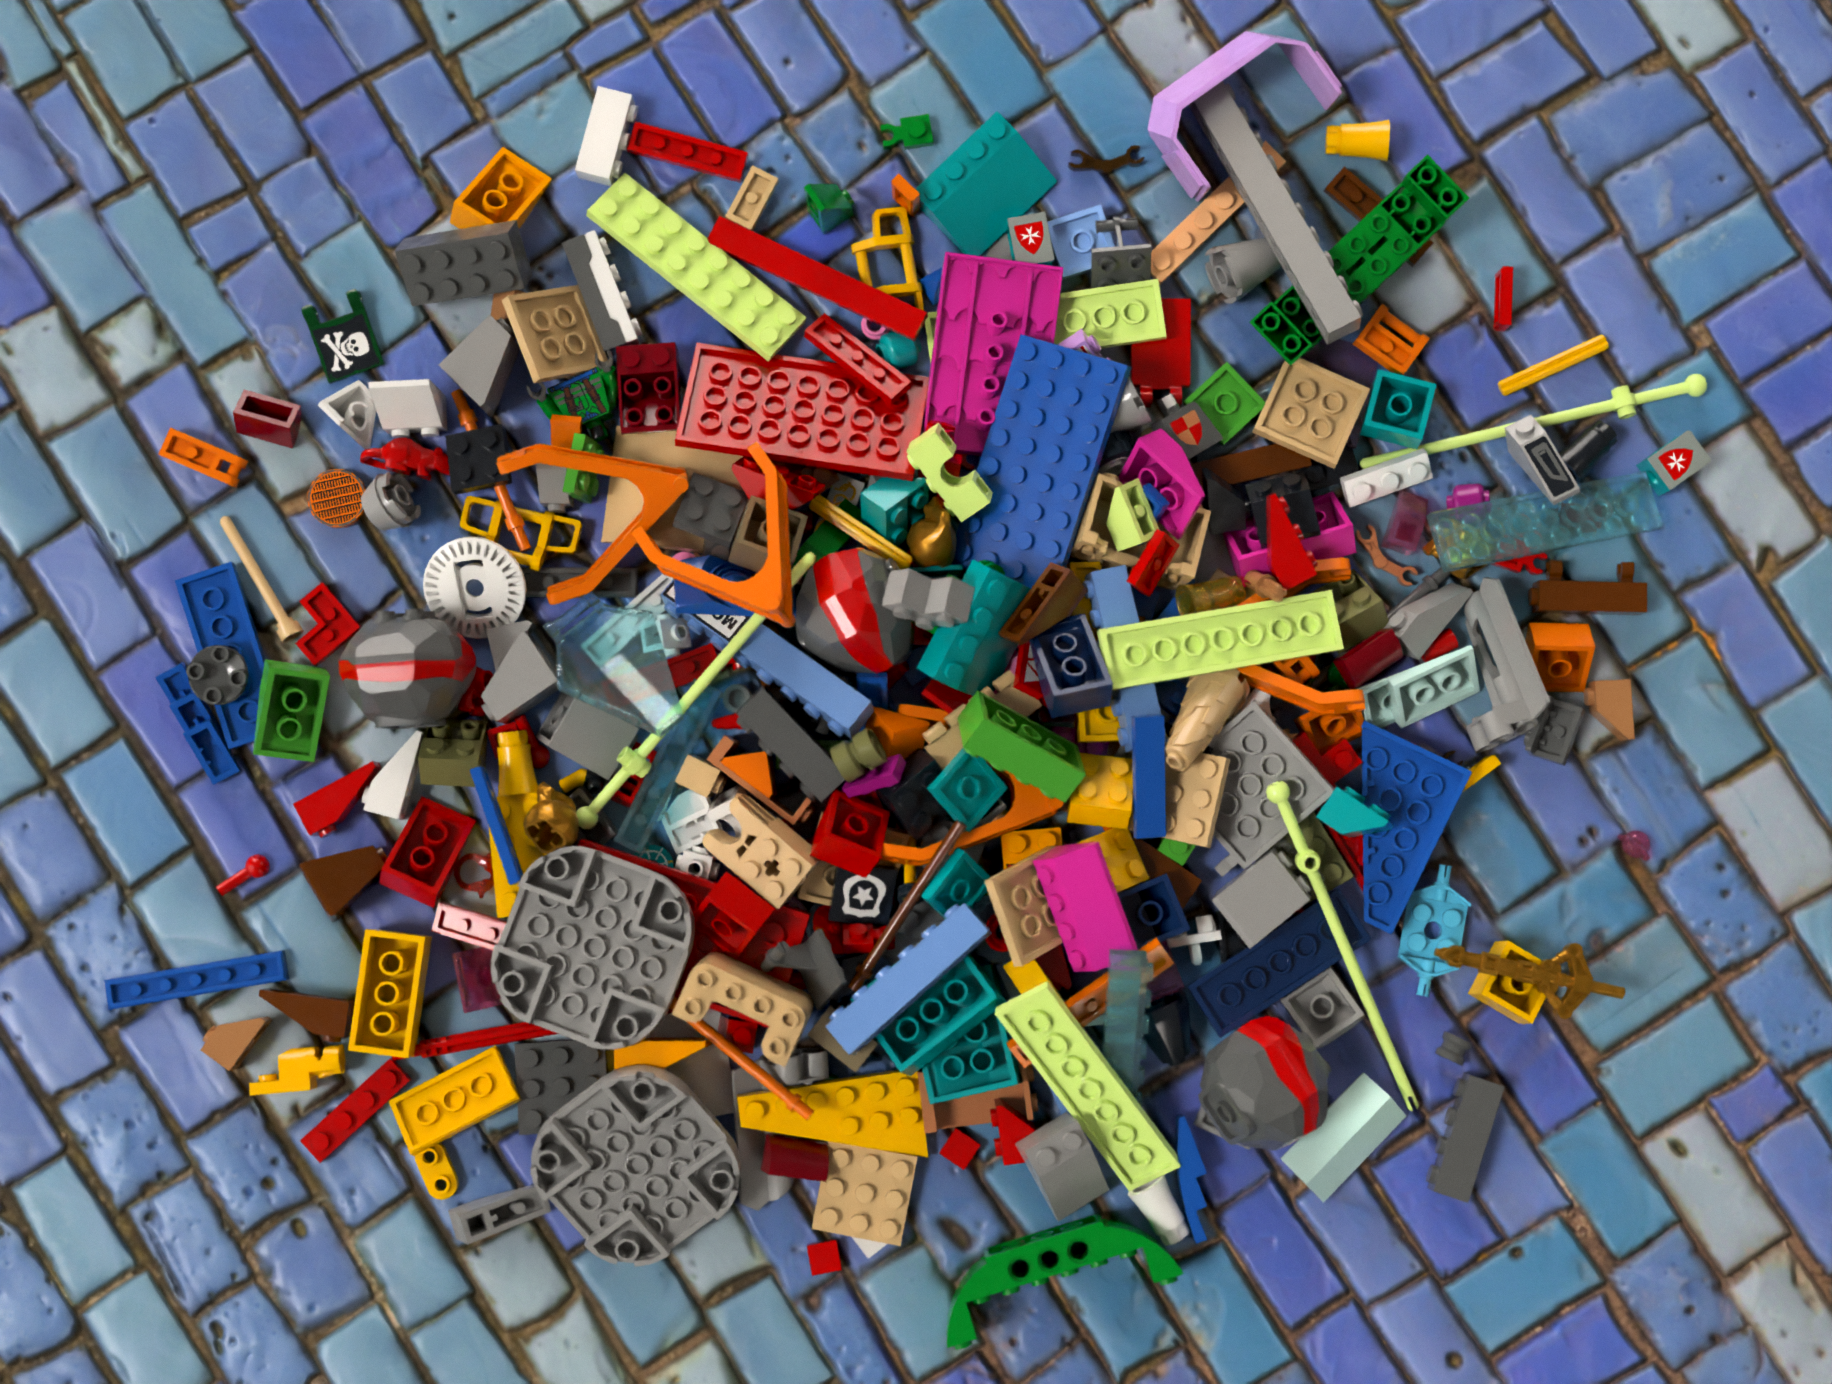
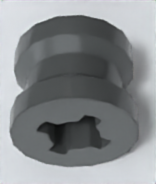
(1453, 1048)

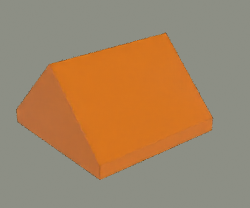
(1328, 729)
(897, 731)
(756, 770)

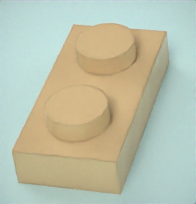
(752, 198)

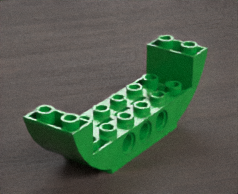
(1369, 253)
(995, 1272)

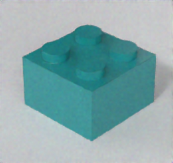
(1398, 409)

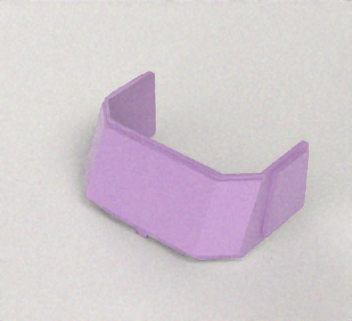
(1169, 102)

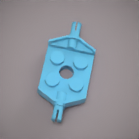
(1449, 912)

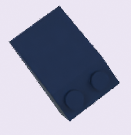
(1071, 668)

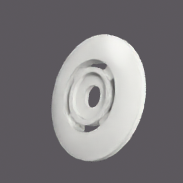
(447, 586)

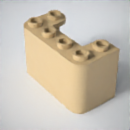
(1096, 544)
(752, 994)

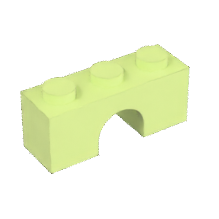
(961, 495)

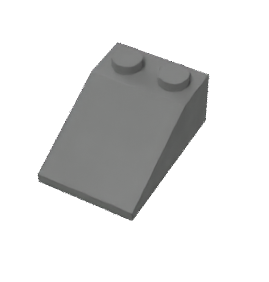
(1063, 1165)

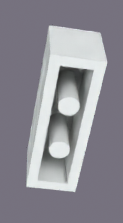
(606, 136)

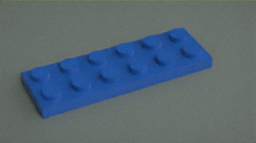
(221, 616)

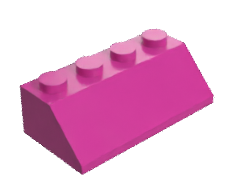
(1335, 540)
(1084, 904)

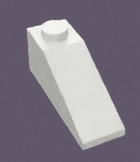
(394, 784)

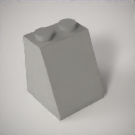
(484, 363)
(520, 681)
(587, 735)
(1262, 896)

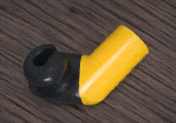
(581, 777)

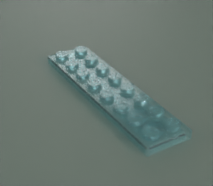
(1533, 525)

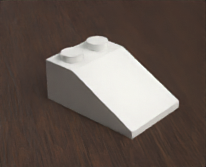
(409, 407)

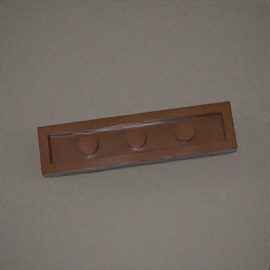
(1360, 201)

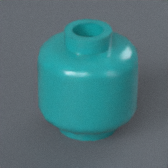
(898, 350)

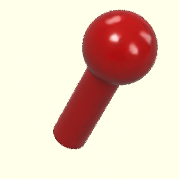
(539, 753)
(255, 866)

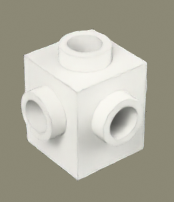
(673, 634)
(698, 854)

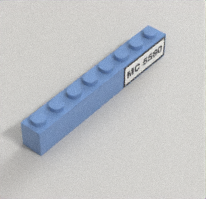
(784, 666)

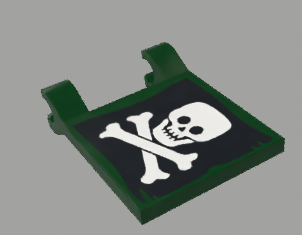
(344, 343)

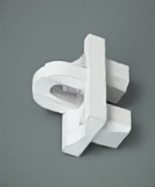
(1205, 932)

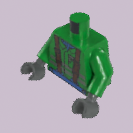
(586, 395)

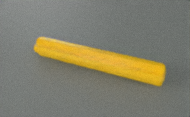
(1553, 365)
(860, 531)

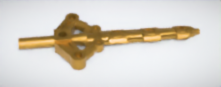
(1546, 975)

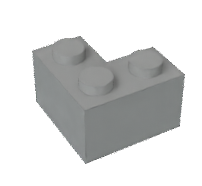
(927, 600)

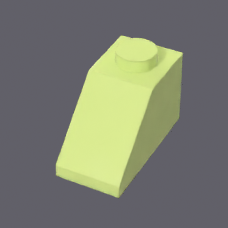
(1130, 516)

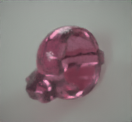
(1635, 844)

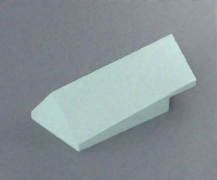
(1421, 689)
(1347, 1137)

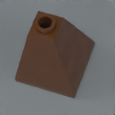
(343, 877)

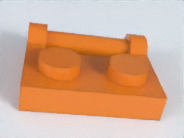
(1385, 346)

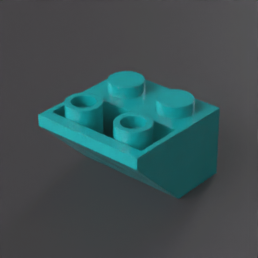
(893, 506)
(1350, 817)

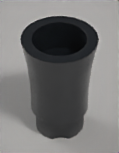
(1588, 450)

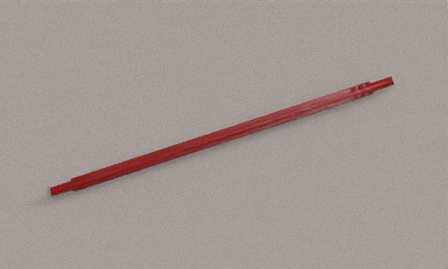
(503, 1035)

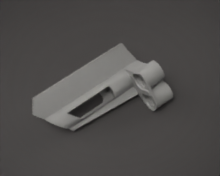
(1515, 681)
(803, 1067)

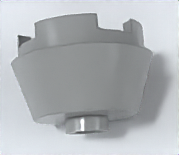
(389, 502)

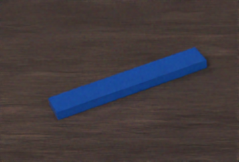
(196, 979)

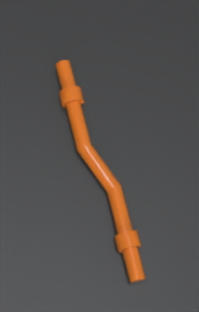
(514, 521)

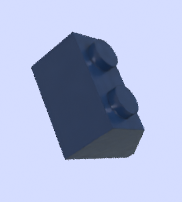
(1153, 911)

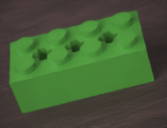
(1020, 747)

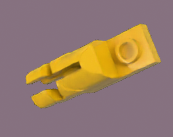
(300, 1068)

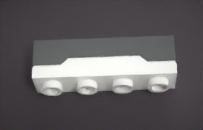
(600, 291)

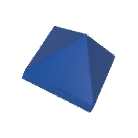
(931, 285)

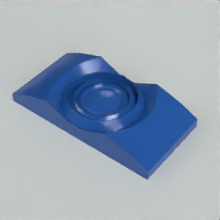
(694, 601)

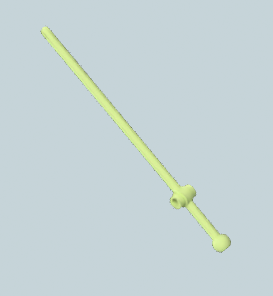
(1622, 403)
(635, 760)
(1279, 793)

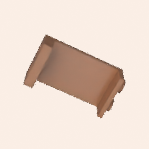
(725, 749)
(976, 1107)

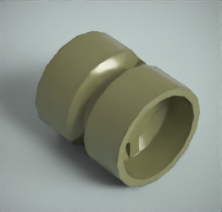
(860, 753)

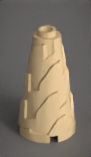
(1203, 713)

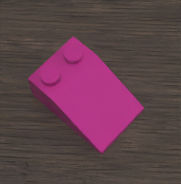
(1164, 464)

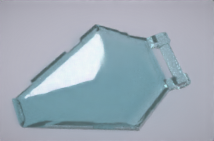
(616, 664)

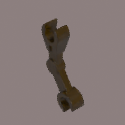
(1107, 166)

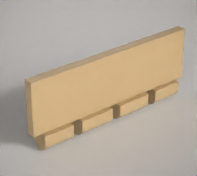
(946, 744)

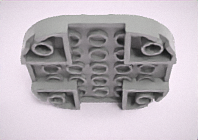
(593, 948)
(636, 1164)

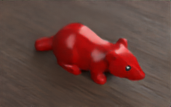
(406, 455)

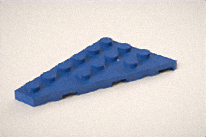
(1420, 797)

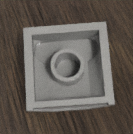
(1323, 1008)

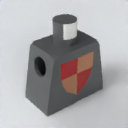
(1186, 426)

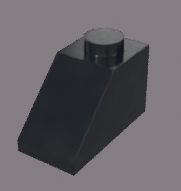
(1225, 503)

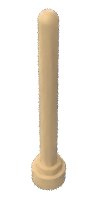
(287, 627)

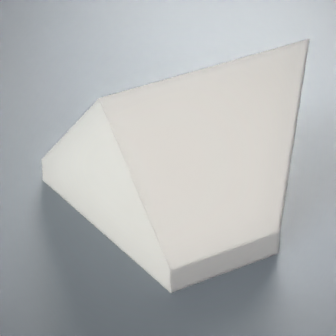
(353, 412)

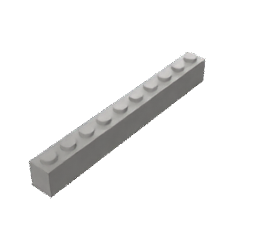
(1276, 213)

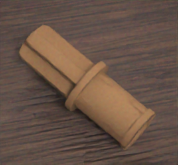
(1265, 585)

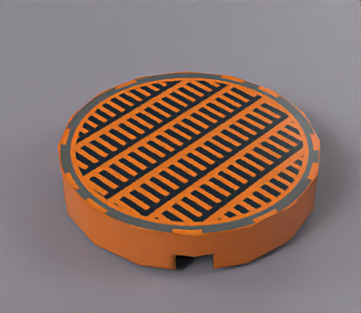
(336, 498)

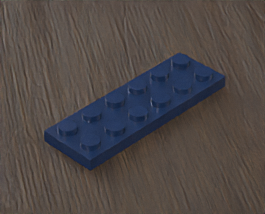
(1274, 965)

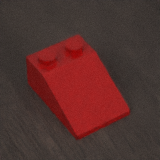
(426, 852)

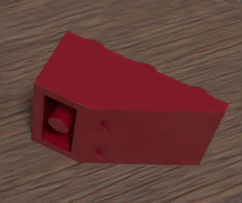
(648, 387)

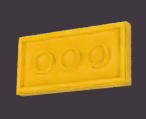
(454, 1100)

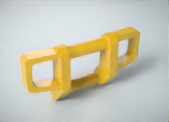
(879, 242)
(545, 519)

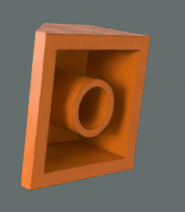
(1561, 654)

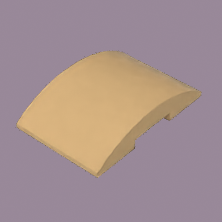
(626, 500)

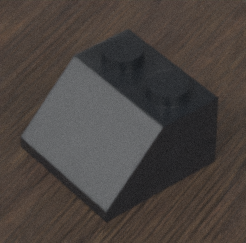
(1296, 494)

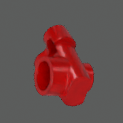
(472, 700)

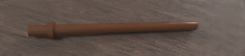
(865, 970)

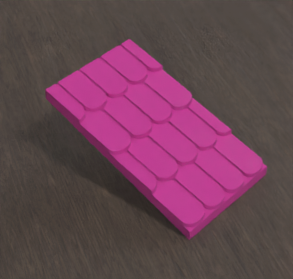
(977, 330)

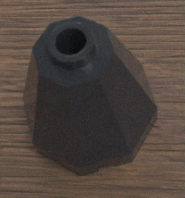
(1169, 1028)

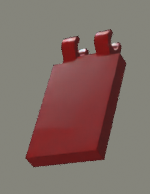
(1165, 362)

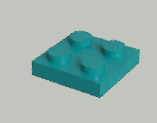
(967, 788)
(957, 882)

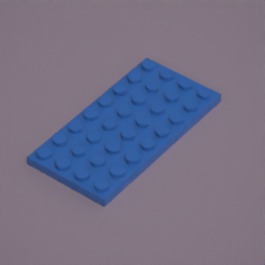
(1041, 458)

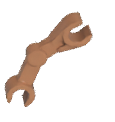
(1381, 561)

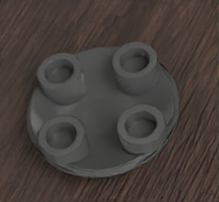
(218, 674)

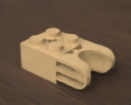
(759, 847)

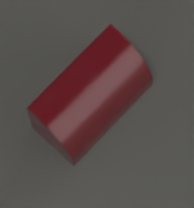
(267, 418)
(1369, 658)
(795, 1157)

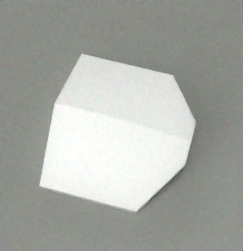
(688, 821)

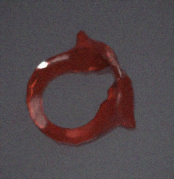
(479, 887)

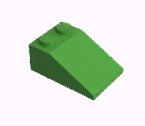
(290, 710)

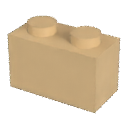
(701, 776)

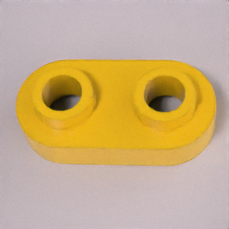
(438, 1169)

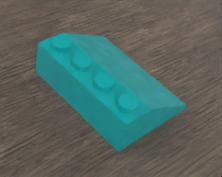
(983, 185)
(973, 652)
(940, 1016)
(975, 1061)

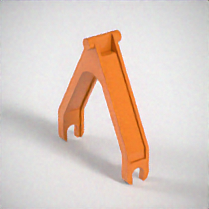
(656, 482)
(771, 588)
(1293, 692)
(1026, 807)

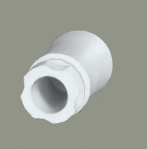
(1160, 1210)

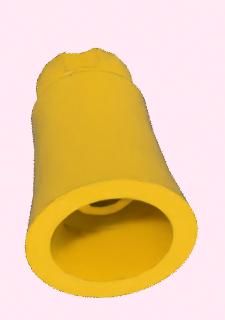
(1359, 140)
(515, 764)

